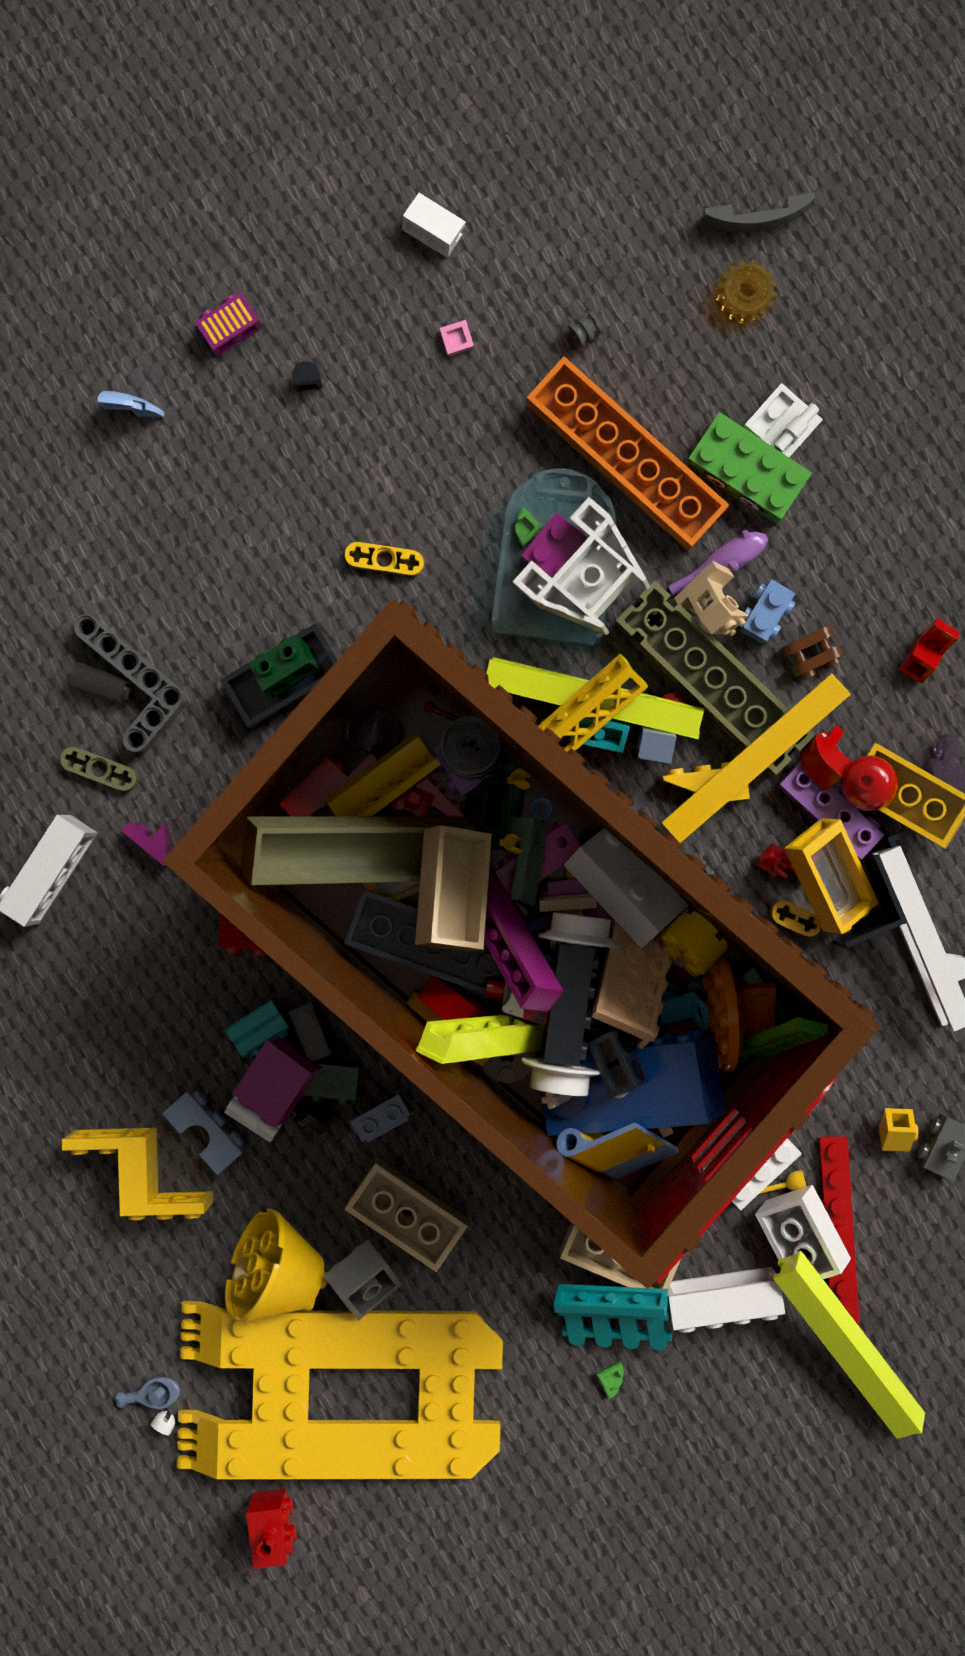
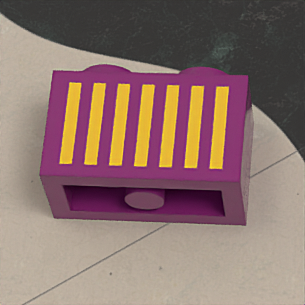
(228, 323)

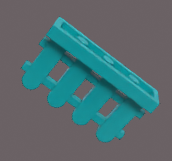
(614, 1302)

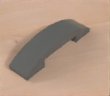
(723, 218)

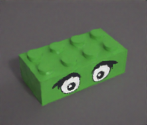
(748, 468)

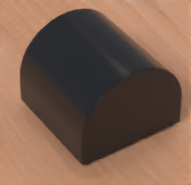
(306, 376)

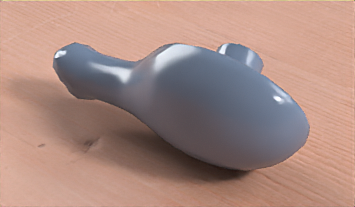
(155, 1394)

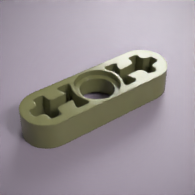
(83, 755)

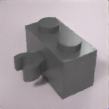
(945, 1147)

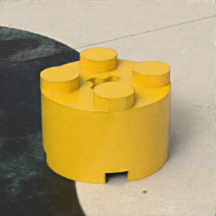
(693, 942)

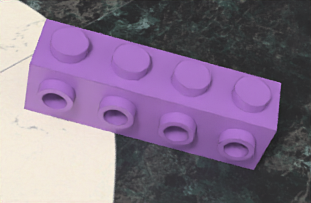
(820, 804)

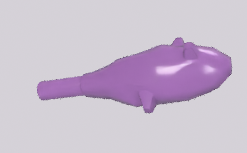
(732, 555)

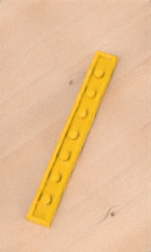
(756, 757)

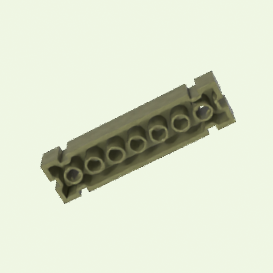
(705, 671)

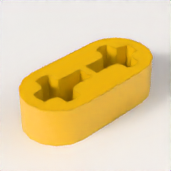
(793, 924)

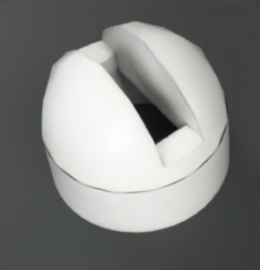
(162, 1424)

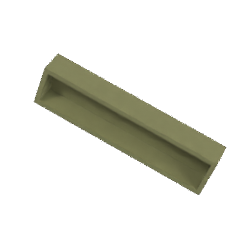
(337, 848)

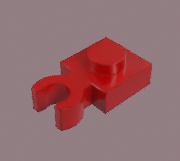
(774, 861)

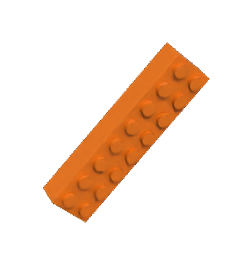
(626, 453)

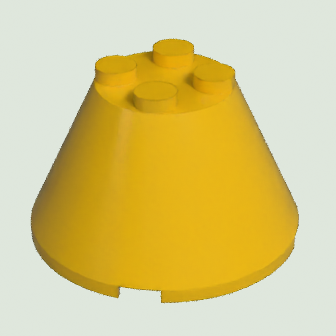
(272, 1270)

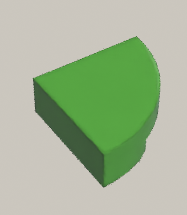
(526, 526)
(611, 1378)

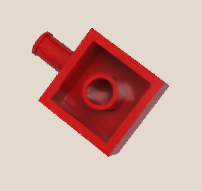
(271, 1528)

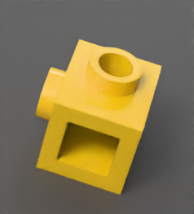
(898, 1130)

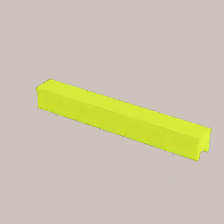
(559, 687)
(479, 1038)
(849, 1346)

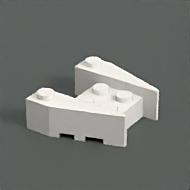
(590, 576)

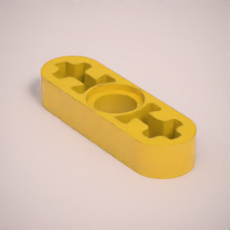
(365, 547)

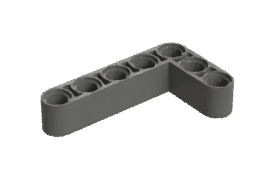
(138, 676)

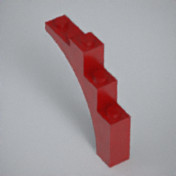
(329, 777)

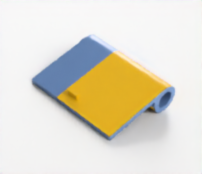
(616, 1152)

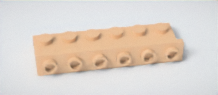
(633, 985)

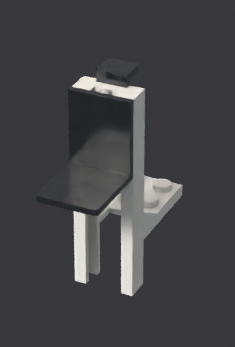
(908, 911)

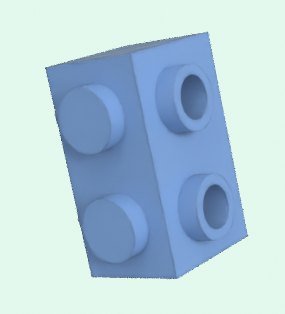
(771, 604)

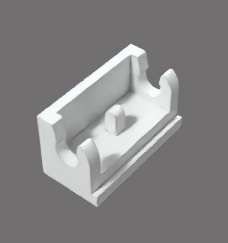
(432, 225)

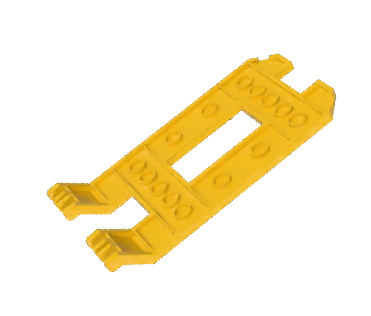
(289, 1446)

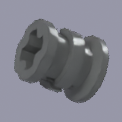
(586, 329)

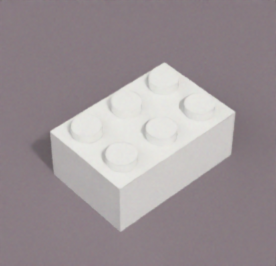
(777, 1163)
(802, 1224)

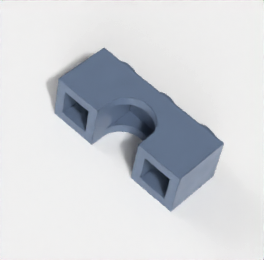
(223, 1144)

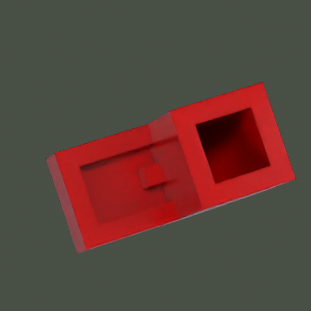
(928, 650)
(822, 759)

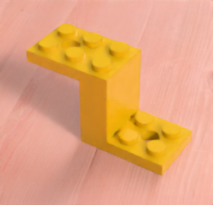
(138, 1173)

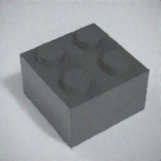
(362, 1279)

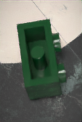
(283, 666)

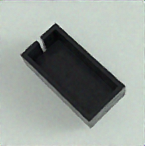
(259, 707)

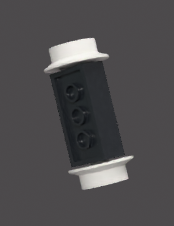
(563, 1041)

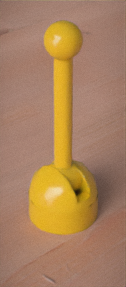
(793, 1182)

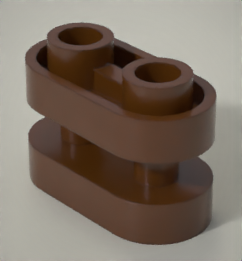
(828, 657)

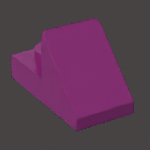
(157, 846)

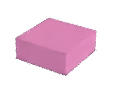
(456, 338)

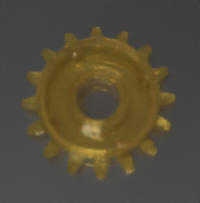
(746, 276)

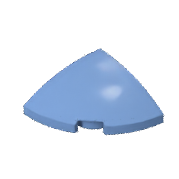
(124, 401)

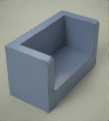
(655, 744)

